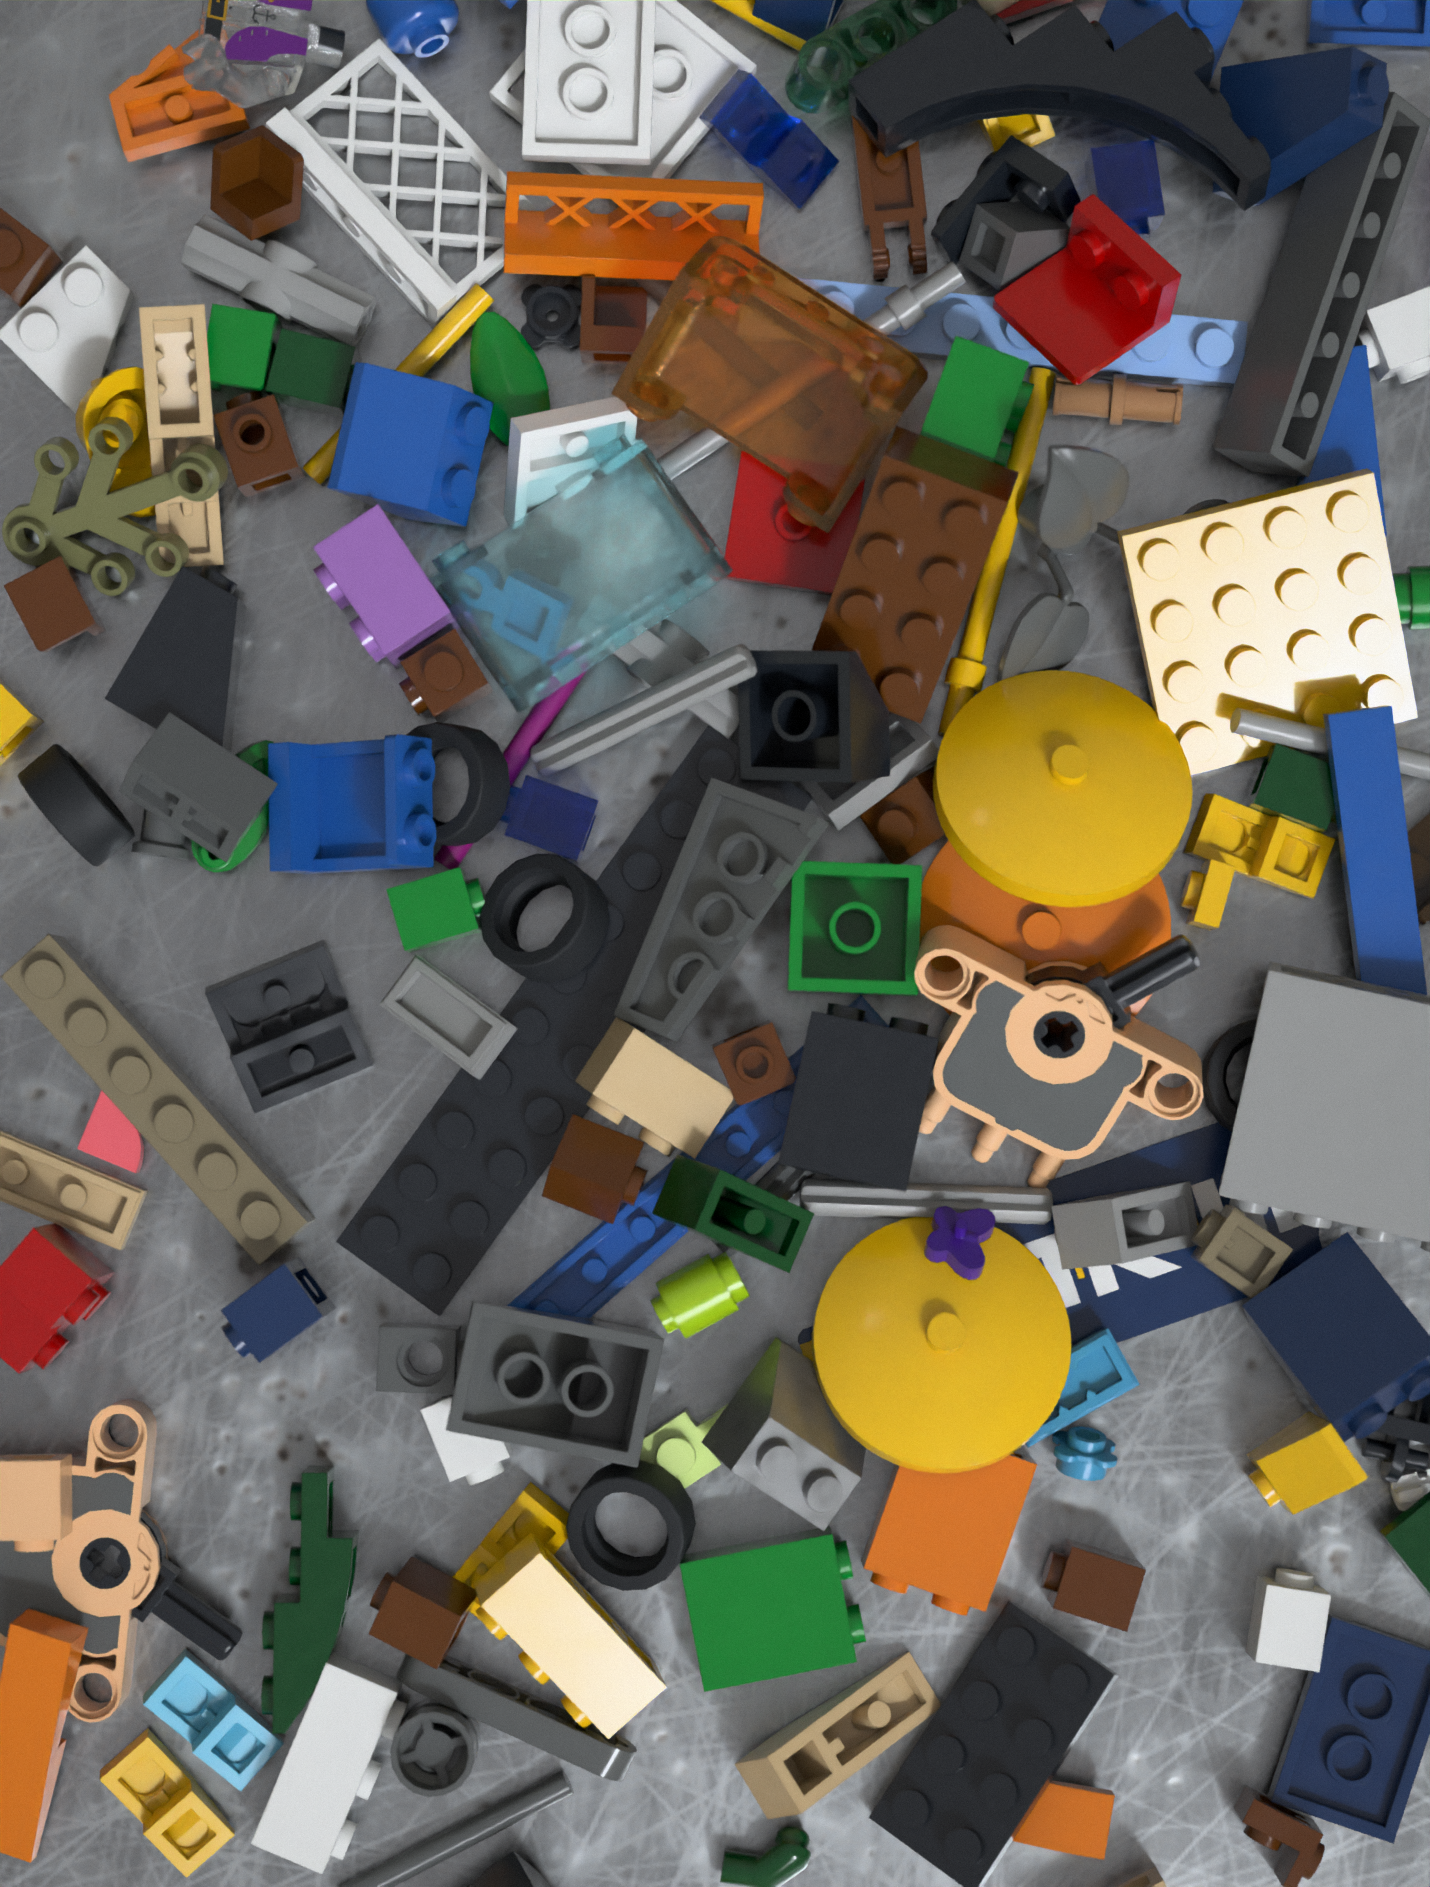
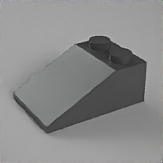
(555, 1382)

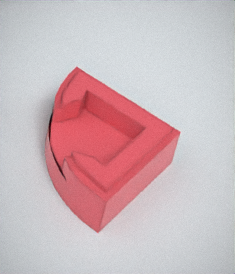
(112, 1136)

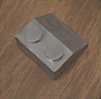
(787, 1438)

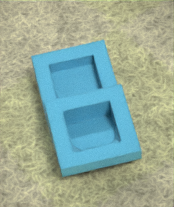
(213, 1719)

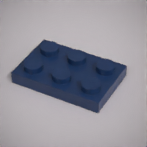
(1357, 1731)

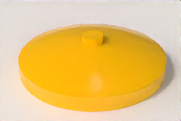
(1062, 788)
(939, 1363)

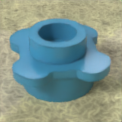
(1083, 1453)

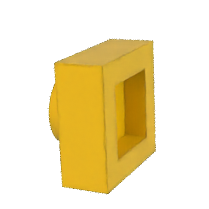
(1207, 894)

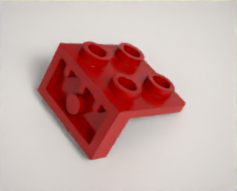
(1092, 295)

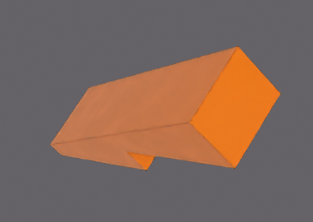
(34, 1702)

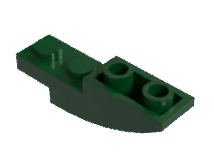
(308, 1624)

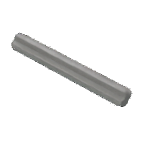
(644, 710)
(857, 1199)

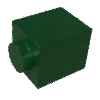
(312, 373)
(1294, 788)

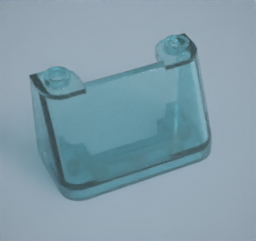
(579, 574)

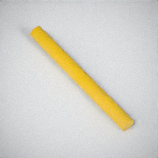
(417, 363)

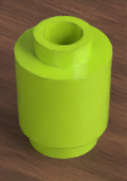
(699, 1294)

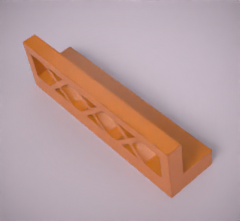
(630, 238)

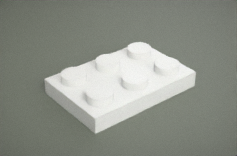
(589, 81)

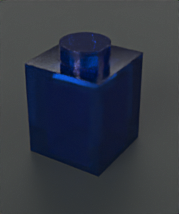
(1128, 183)
(550, 818)

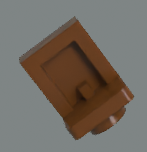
(905, 819)

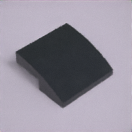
(289, 1026)

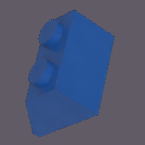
(410, 445)

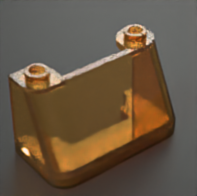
(773, 375)

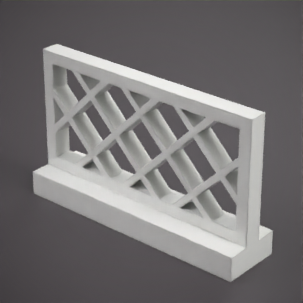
(356, 204)

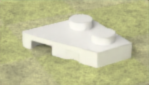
(71, 326)

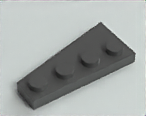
(717, 895)

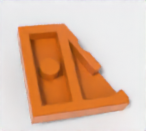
(163, 113)

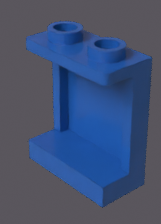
(351, 805)

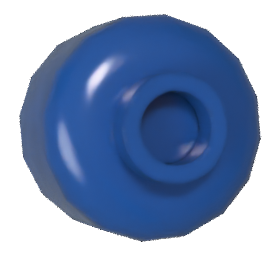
(414, 24)

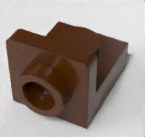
(754, 1063)
(1276, 1824)

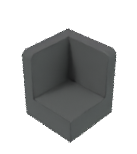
(1010, 241)

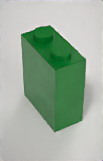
(771, 1608)

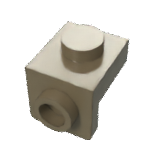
(1238, 1250)

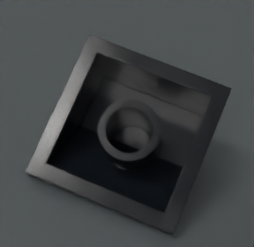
(812, 719)

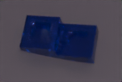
(769, 139)

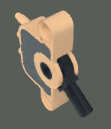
(1044, 1079)
(72, 1585)

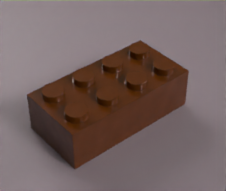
(915, 565)

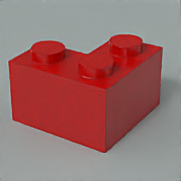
(42, 1291)

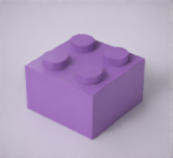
(385, 585)

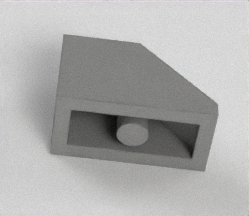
(1124, 1225)

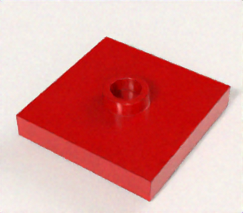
(773, 546)

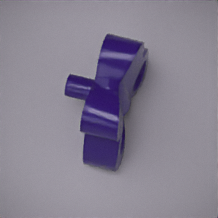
(958, 1239)

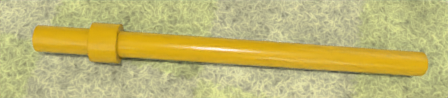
(966, 671)

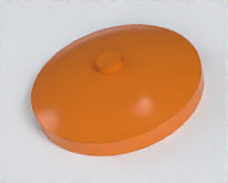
(1041, 932)

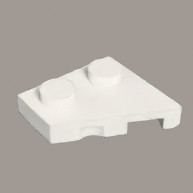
(556, 450)

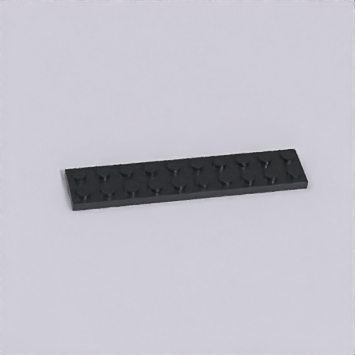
(500, 1133)

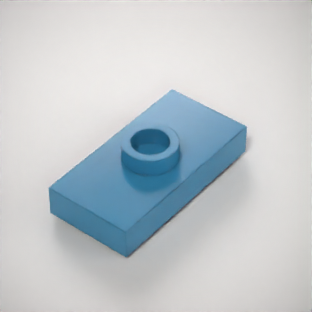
(1094, 1378)

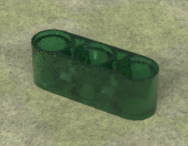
(843, 55)

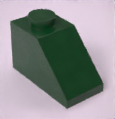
(733, 1213)

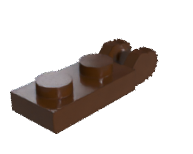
(890, 198)

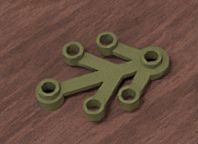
(104, 510)

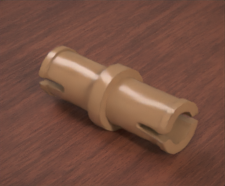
(1119, 399)

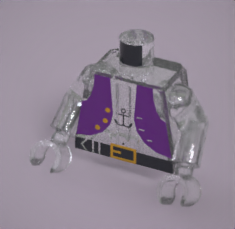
(258, 48)

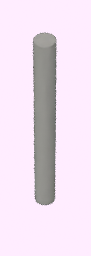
(1312, 738)

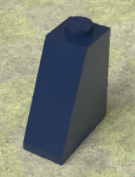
(1305, 108)

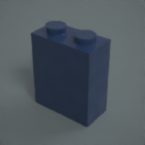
(1344, 1338)

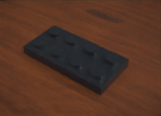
(993, 1746)

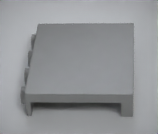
(1336, 1107)

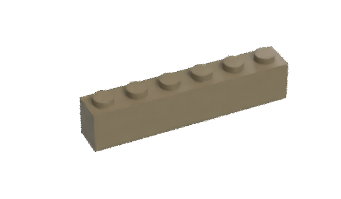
(158, 1098)

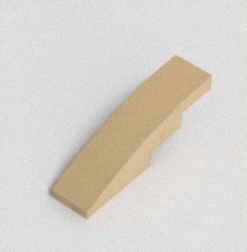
(180, 417)

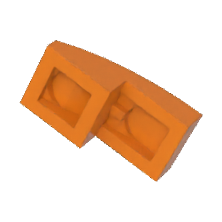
(1070, 1820)

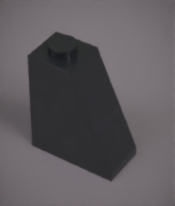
(188, 658)

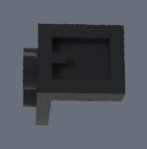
(1001, 176)

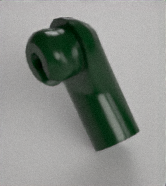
(773, 1866)

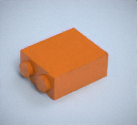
(948, 1531)

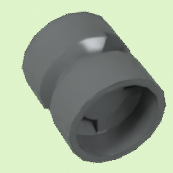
(434, 1748)

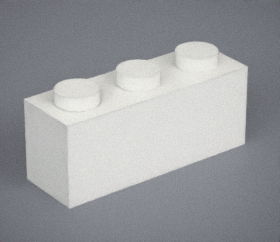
(330, 1764)

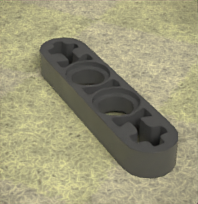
(519, 1715)

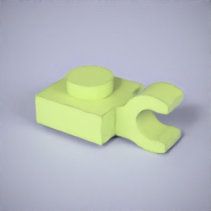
(680, 1448)

